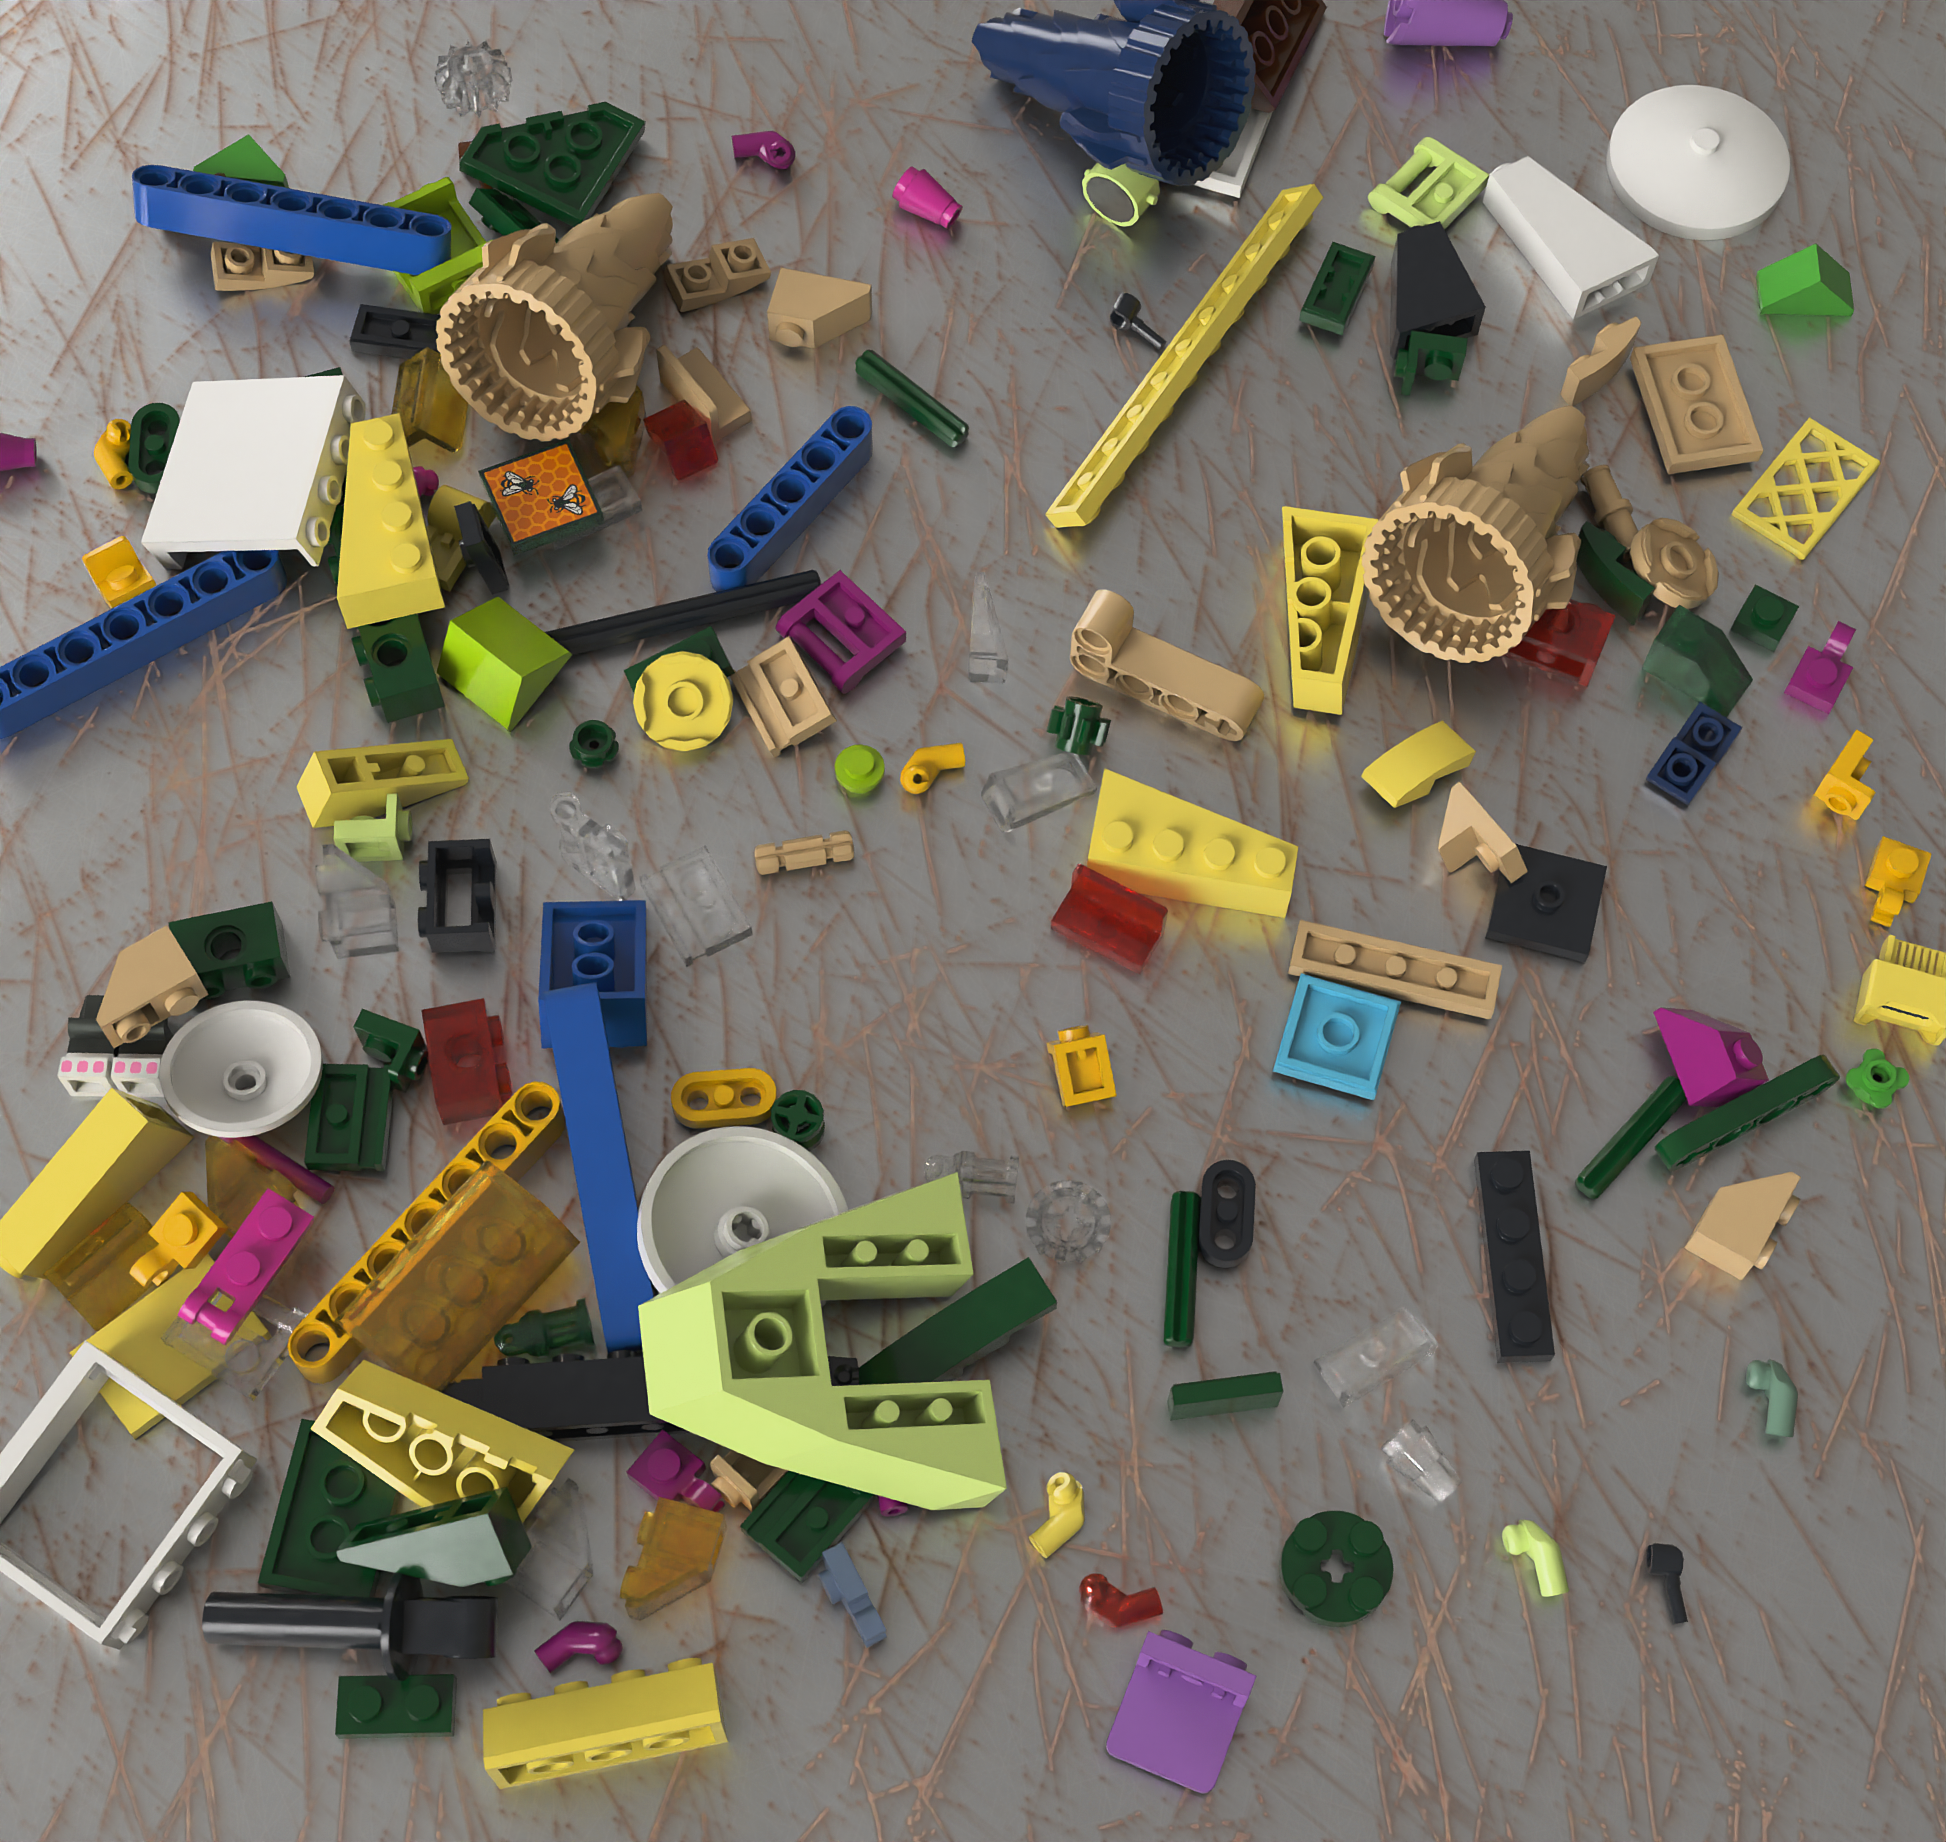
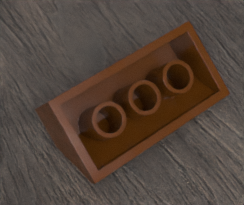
(1278, 38)

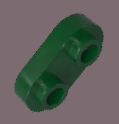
(150, 451)

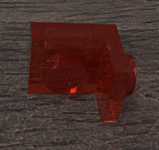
(683, 438)

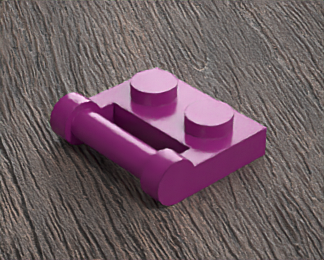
(852, 620)

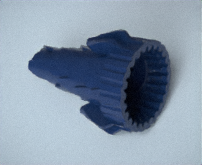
(1140, 91)

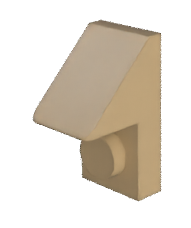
(1473, 832)

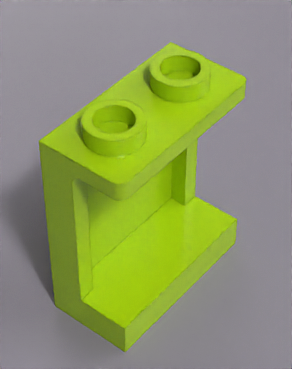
(435, 286)

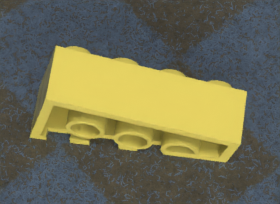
(385, 540)
(1323, 602)
(1186, 851)
(434, 1443)

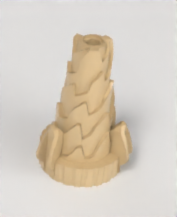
(544, 323)
(1476, 548)

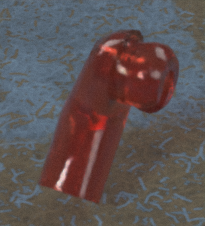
(1116, 1607)

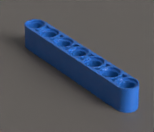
(289, 220)
(153, 629)
(599, 1160)

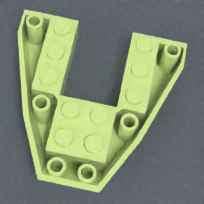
(749, 1367)

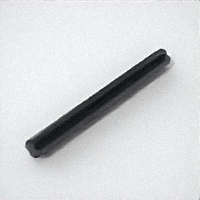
(686, 613)

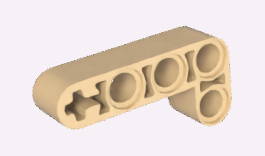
(1159, 673)

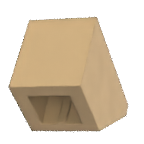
(147, 987)
(1740, 1220)

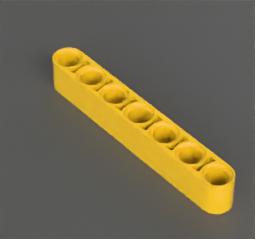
(506, 1127)

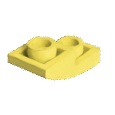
(1416, 762)

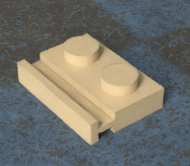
(782, 696)

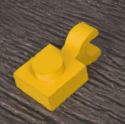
(1897, 875)
(184, 1238)

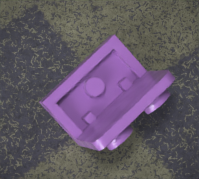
(1180, 1711)

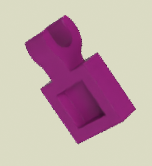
(1822, 674)
(673, 1473)

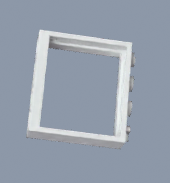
(40, 1438)

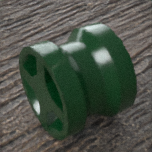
(797, 1109)

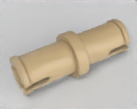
(1612, 510)

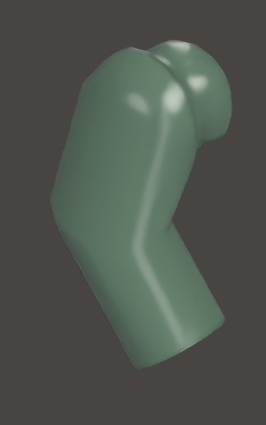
(1780, 1392)

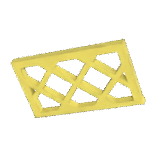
(1776, 527)

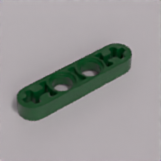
(1747, 1112)

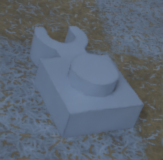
(845, 1584)

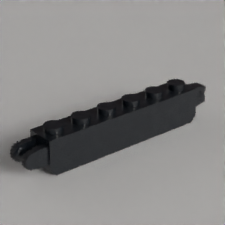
(583, 1397)

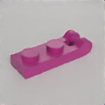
(247, 1265)

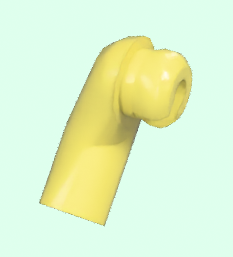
(1065, 1513)

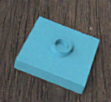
(1337, 1036)

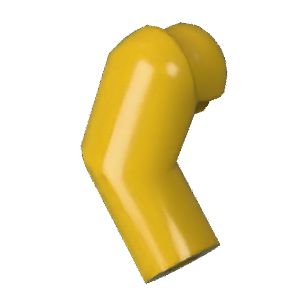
(927, 763)

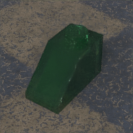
(1698, 662)

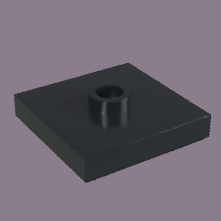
(1549, 906)

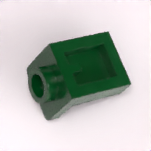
(1430, 356)
(389, 1040)

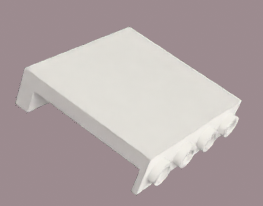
(254, 468)

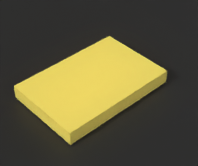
(137, 1344)

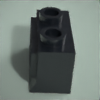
(459, 857)

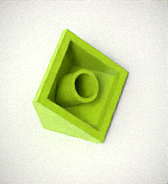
(499, 660)

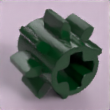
(1078, 725)

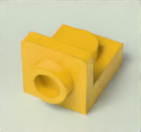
(117, 572)
(1841, 785)
(1082, 1066)

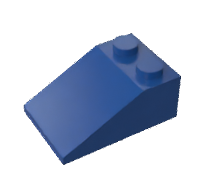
(600, 945)

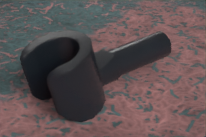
(1125, 317)
(1668, 1561)

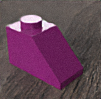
(1710, 1057)

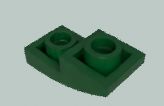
(1618, 586)

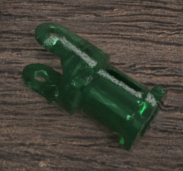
(535, 1335)

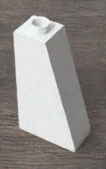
(1566, 238)

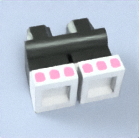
(96, 1066)

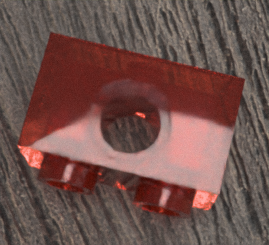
(1570, 653)
(452, 1034)

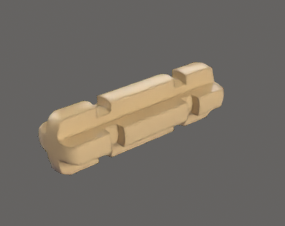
(804, 852)

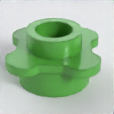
(1867, 1089)

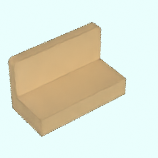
(704, 389)

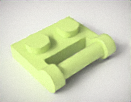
(1439, 196)

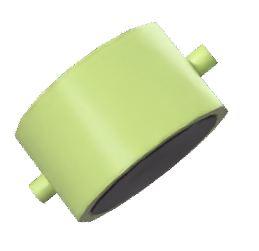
(1119, 193)

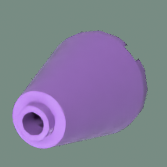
(1447, 22)

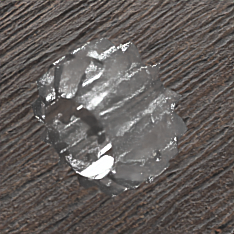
(473, 78)

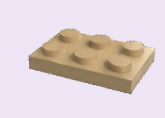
(1696, 404)

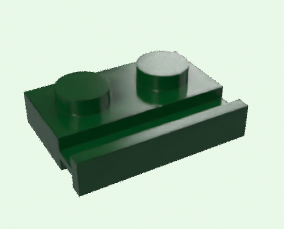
(350, 1119)
(803, 1520)

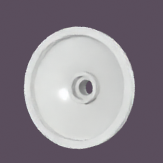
(236, 1049)

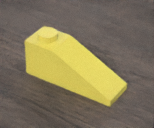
(357, 780)

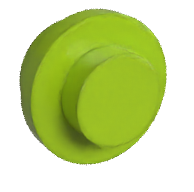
(859, 768)

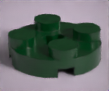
(1313, 1591)

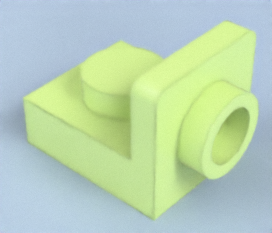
(376, 839)

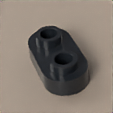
(1226, 1216)

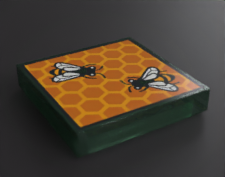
(541, 497)

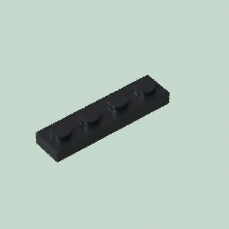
(1513, 1257)

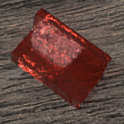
(1110, 919)

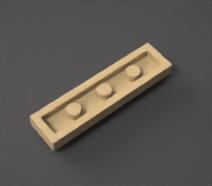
(1396, 969)

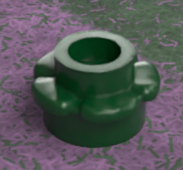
(593, 732)

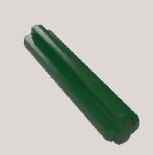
(912, 398)
(1631, 1138)
(1182, 1269)

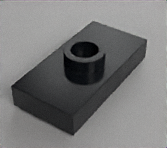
(480, 548)

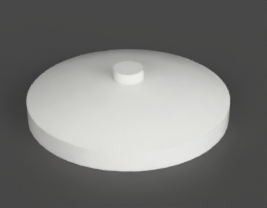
(1698, 162)
(727, 1195)

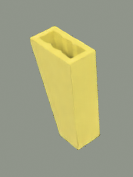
(88, 1180)

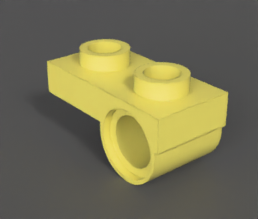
(446, 533)

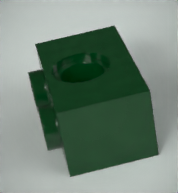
(251, 929)

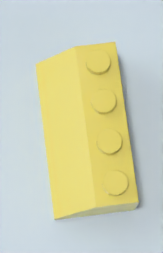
(602, 1724)

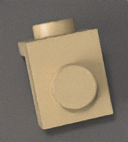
(744, 1479)

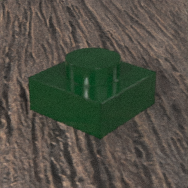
(1764, 618)

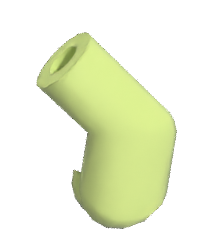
(1543, 1550)

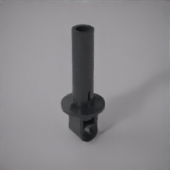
(397, 1624)

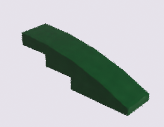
(964, 1330)

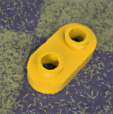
(724, 1096)

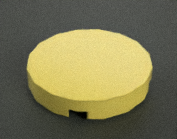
(683, 701)

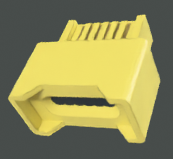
(1906, 989)

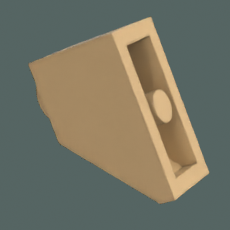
(815, 308)

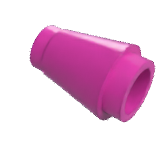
(926, 198)

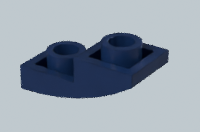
(1694, 753)

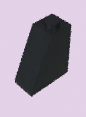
(1430, 288)

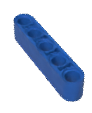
(794, 481)

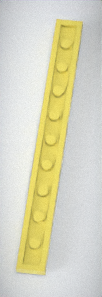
(1184, 356)

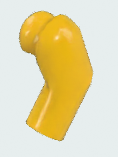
(112, 452)

